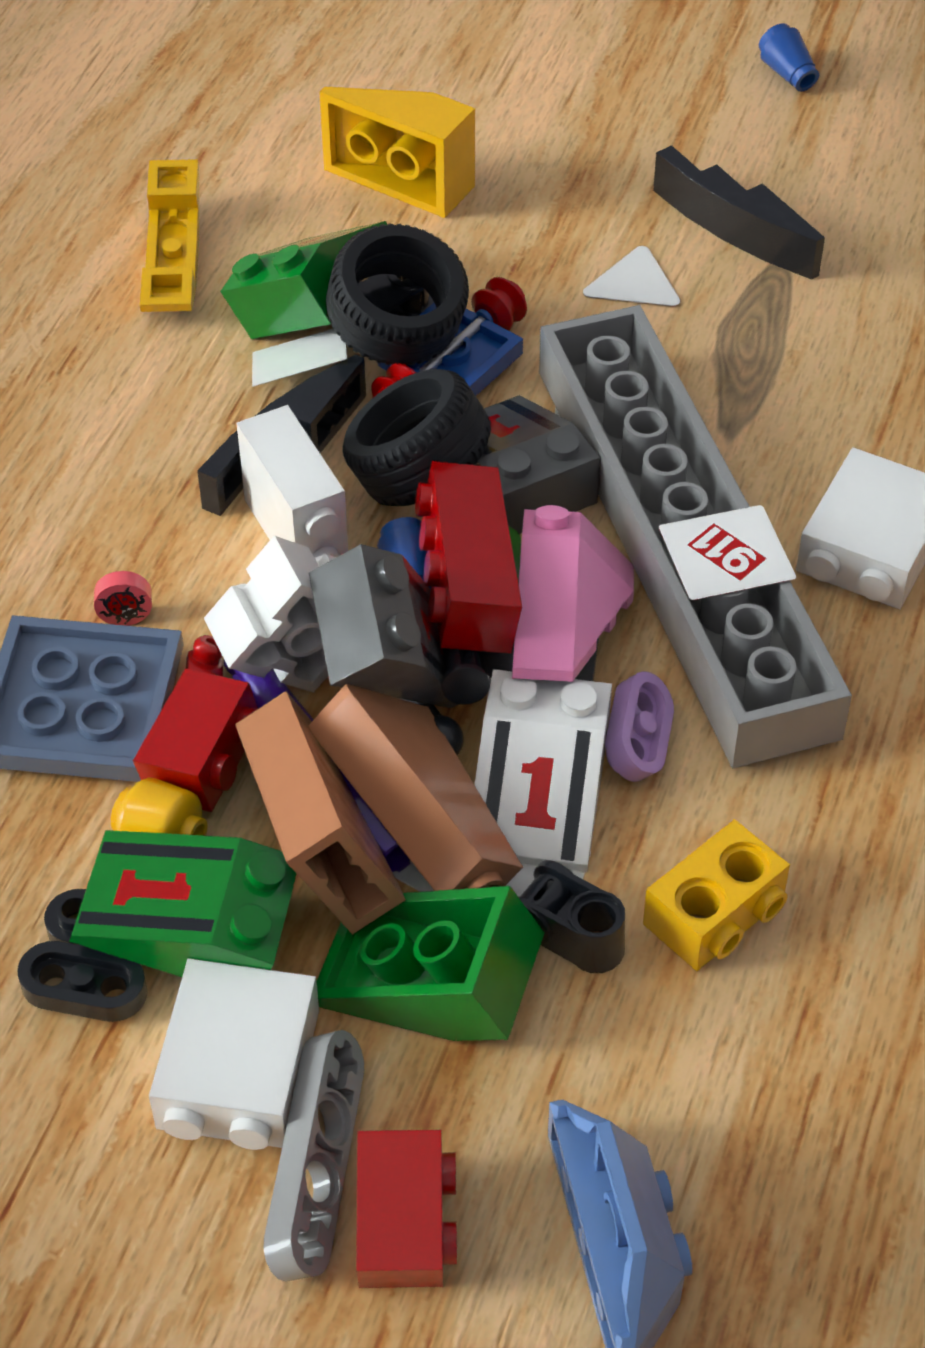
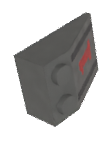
(539, 459)
(378, 626)

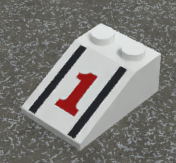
(544, 764)

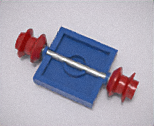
(482, 343)

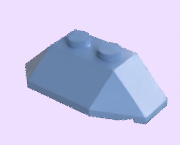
(619, 1225)

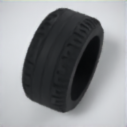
(408, 254)
(408, 427)

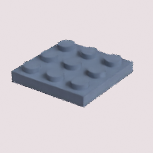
(82, 694)

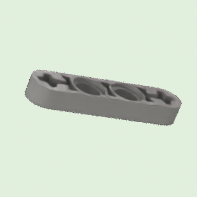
(299, 1227)

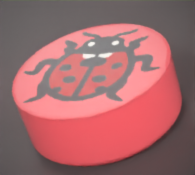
(122, 598)

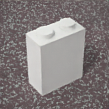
(291, 483)
(868, 530)
(233, 1053)

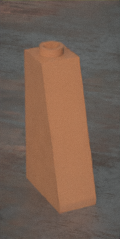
(416, 788)
(317, 815)

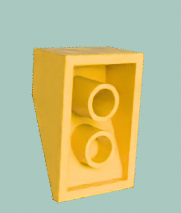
(401, 144)

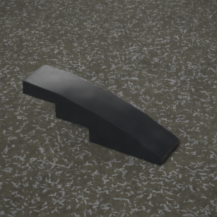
(744, 218)
(319, 405)

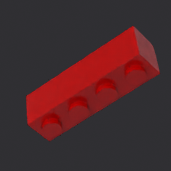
(468, 558)

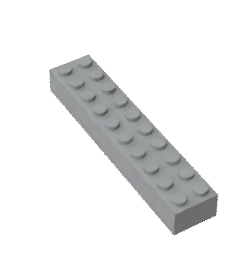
(744, 651)

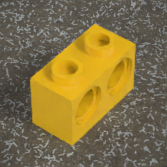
(707, 887)

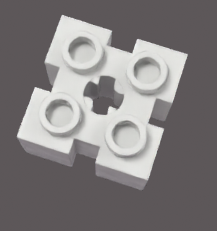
(273, 618)

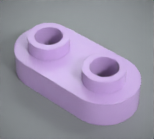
(639, 726)

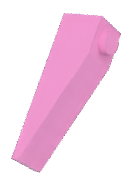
(568, 591)

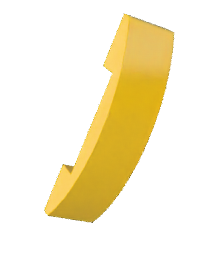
(172, 236)

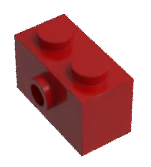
(197, 737)
(401, 1209)

